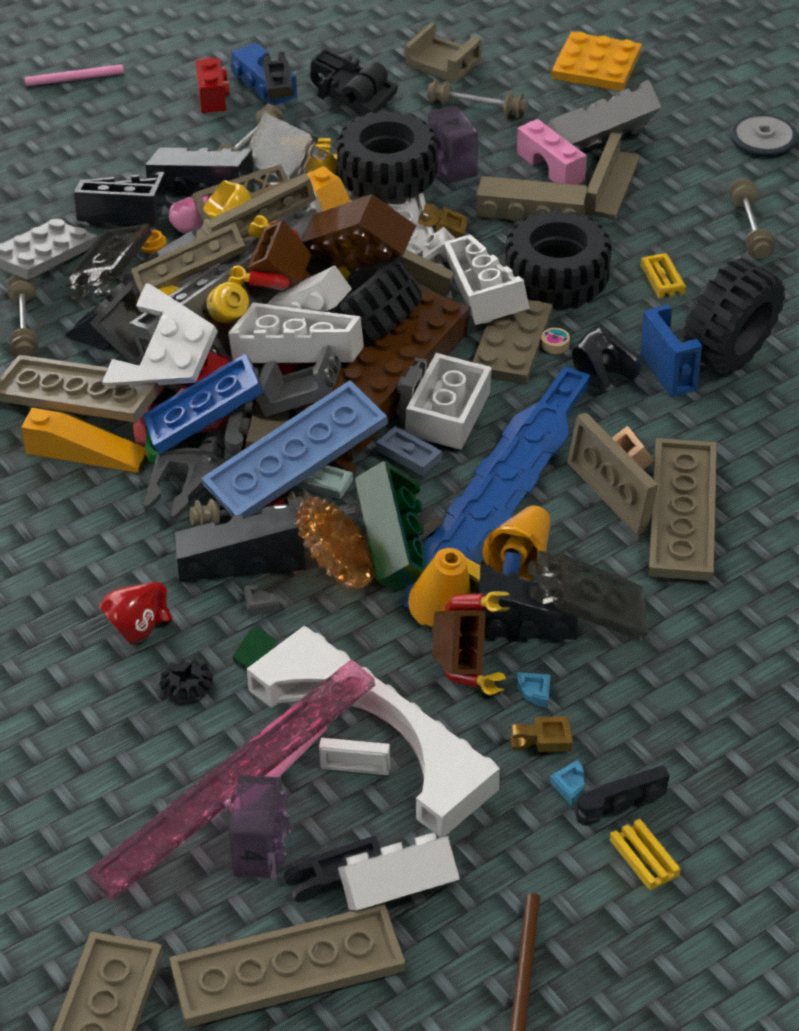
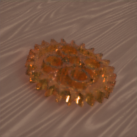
(335, 542)

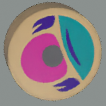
(555, 340)

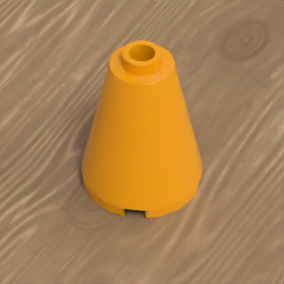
(521, 534)
(438, 583)

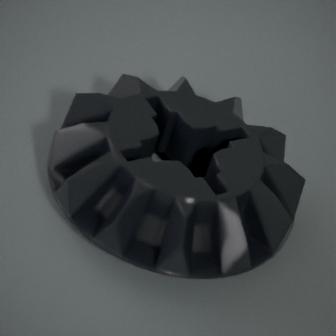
(193, 688)

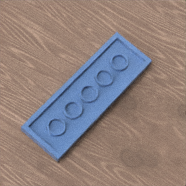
(294, 450)

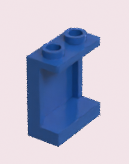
(671, 362)

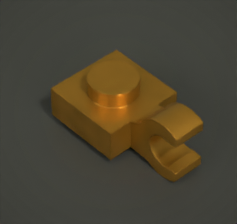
(449, 219)
(548, 734)

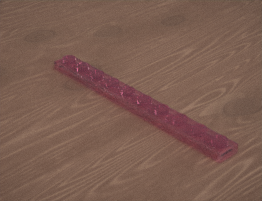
(218, 788)

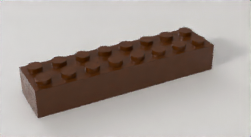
(430, 329)

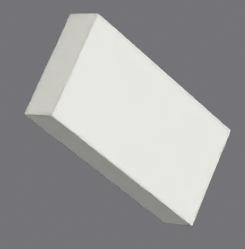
(354, 756)

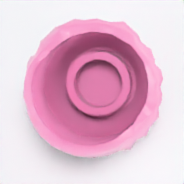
(185, 215)

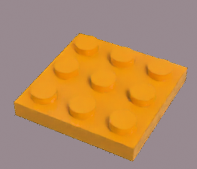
(596, 61)

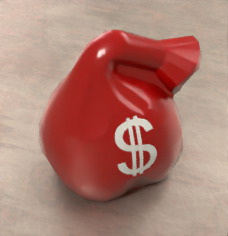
(136, 610)

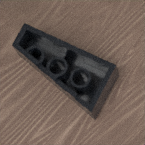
(197, 170)
(242, 546)

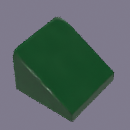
(254, 647)

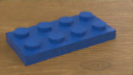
(203, 403)

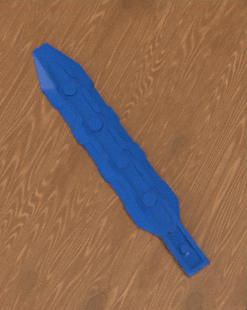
(509, 471)

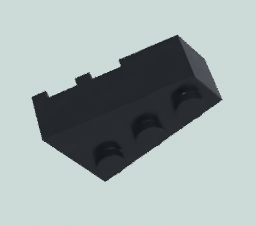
(120, 201)
(525, 615)

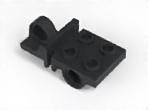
(350, 84)

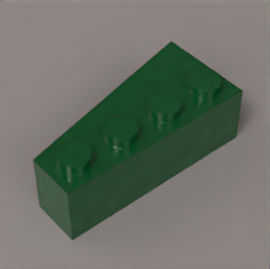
(392, 524)

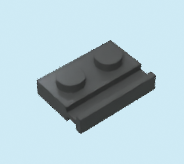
(407, 386)

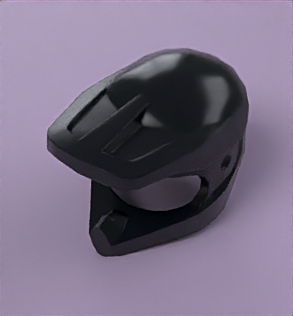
(603, 352)

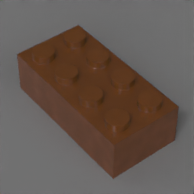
(358, 233)

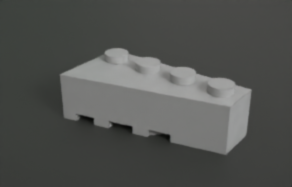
(620, 115)

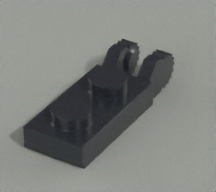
(277, 76)
(622, 794)
(325, 869)

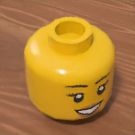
(227, 302)

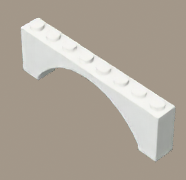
(453, 772)

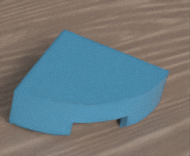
(534, 687)
(569, 782)

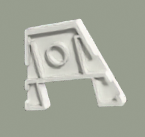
(175, 349)

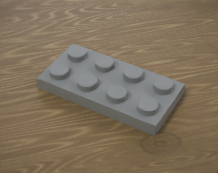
(43, 248)

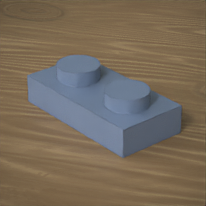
(409, 450)

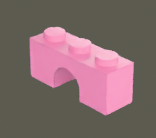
(540, 143)

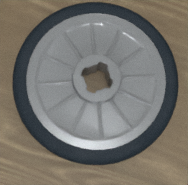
(764, 135)

